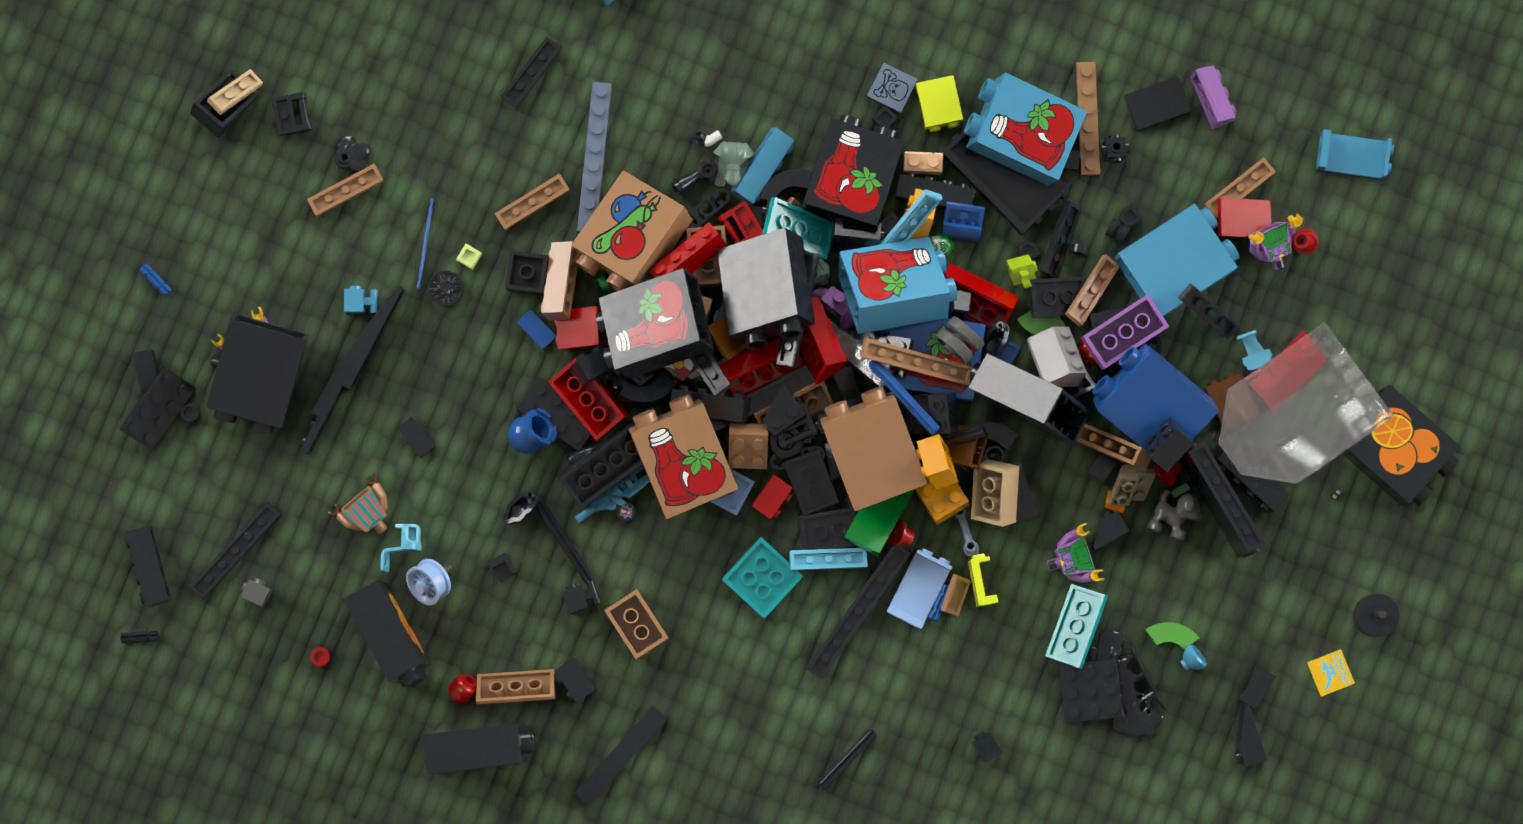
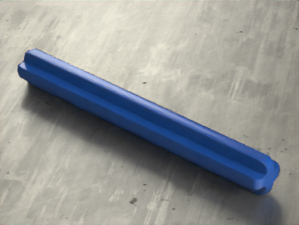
(904, 397)

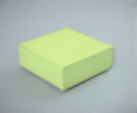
(469, 256)

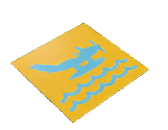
(1331, 673)

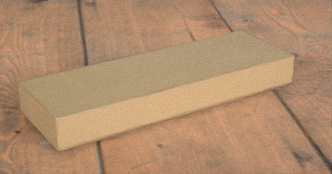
(235, 91)

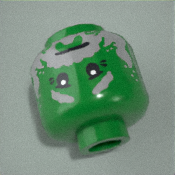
(942, 243)

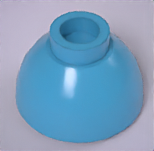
(1193, 659)

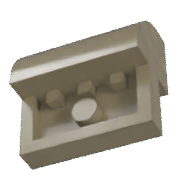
(1131, 485)

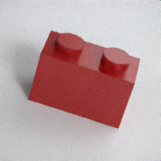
(772, 498)

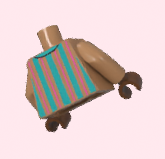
(365, 509)

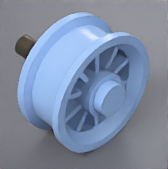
(429, 581)

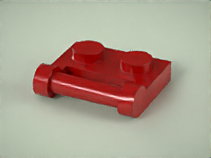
(745, 220)

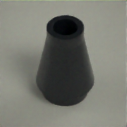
(684, 183)

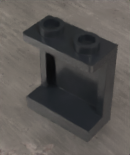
(853, 239)

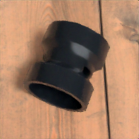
(1121, 233)

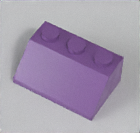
(1213, 96)

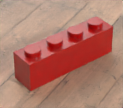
(691, 253)

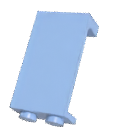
(919, 588)

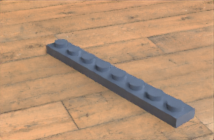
(594, 151)

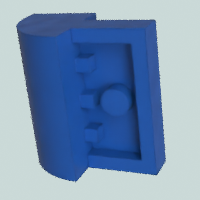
(963, 221)

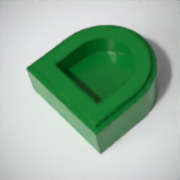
(602, 282)

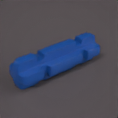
(155, 279)
(935, 614)

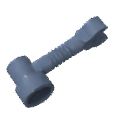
(967, 536)

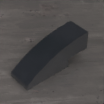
(146, 368)

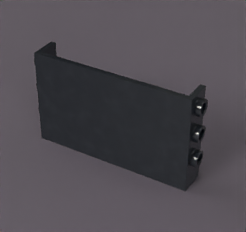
(1010, 193)
(1222, 500)

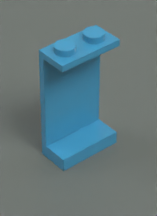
(1354, 155)

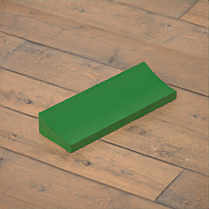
(874, 523)

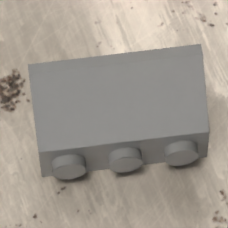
(1057, 357)

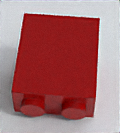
(580, 331)

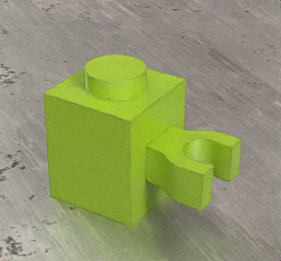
(1022, 270)

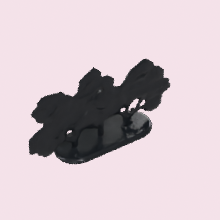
(1134, 721)

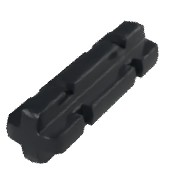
(136, 637)

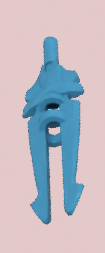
(613, 496)

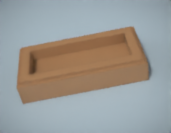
(955, 595)

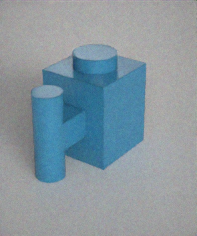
(356, 300)

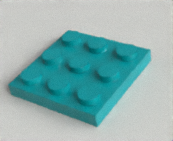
(762, 577)

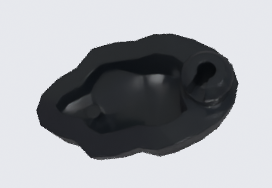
(996, 339)
(521, 507)

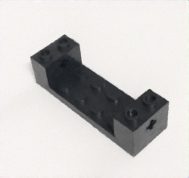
(939, 406)

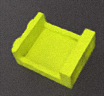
(939, 103)
(977, 582)

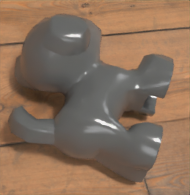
(1187, 508)

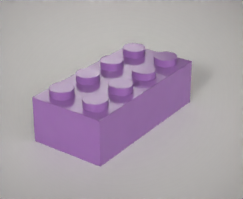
(1124, 330)

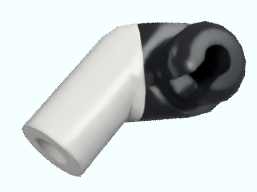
(706, 140)

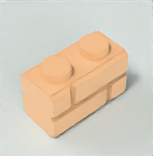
(923, 163)

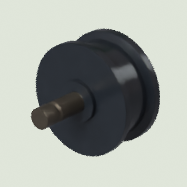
(1376, 615)

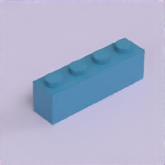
(763, 165)

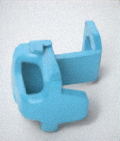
(1256, 354)
(407, 544)

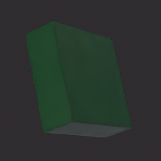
(1183, 488)

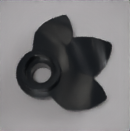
(354, 152)

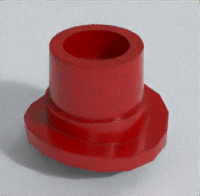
(1305, 241)
(1168, 478)
(901, 534)

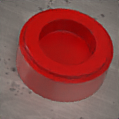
(320, 657)

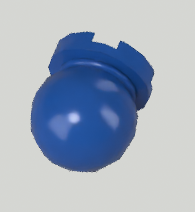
(531, 431)

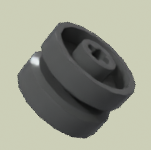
(959, 340)

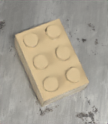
(995, 493)

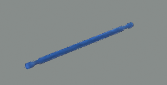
(425, 243)

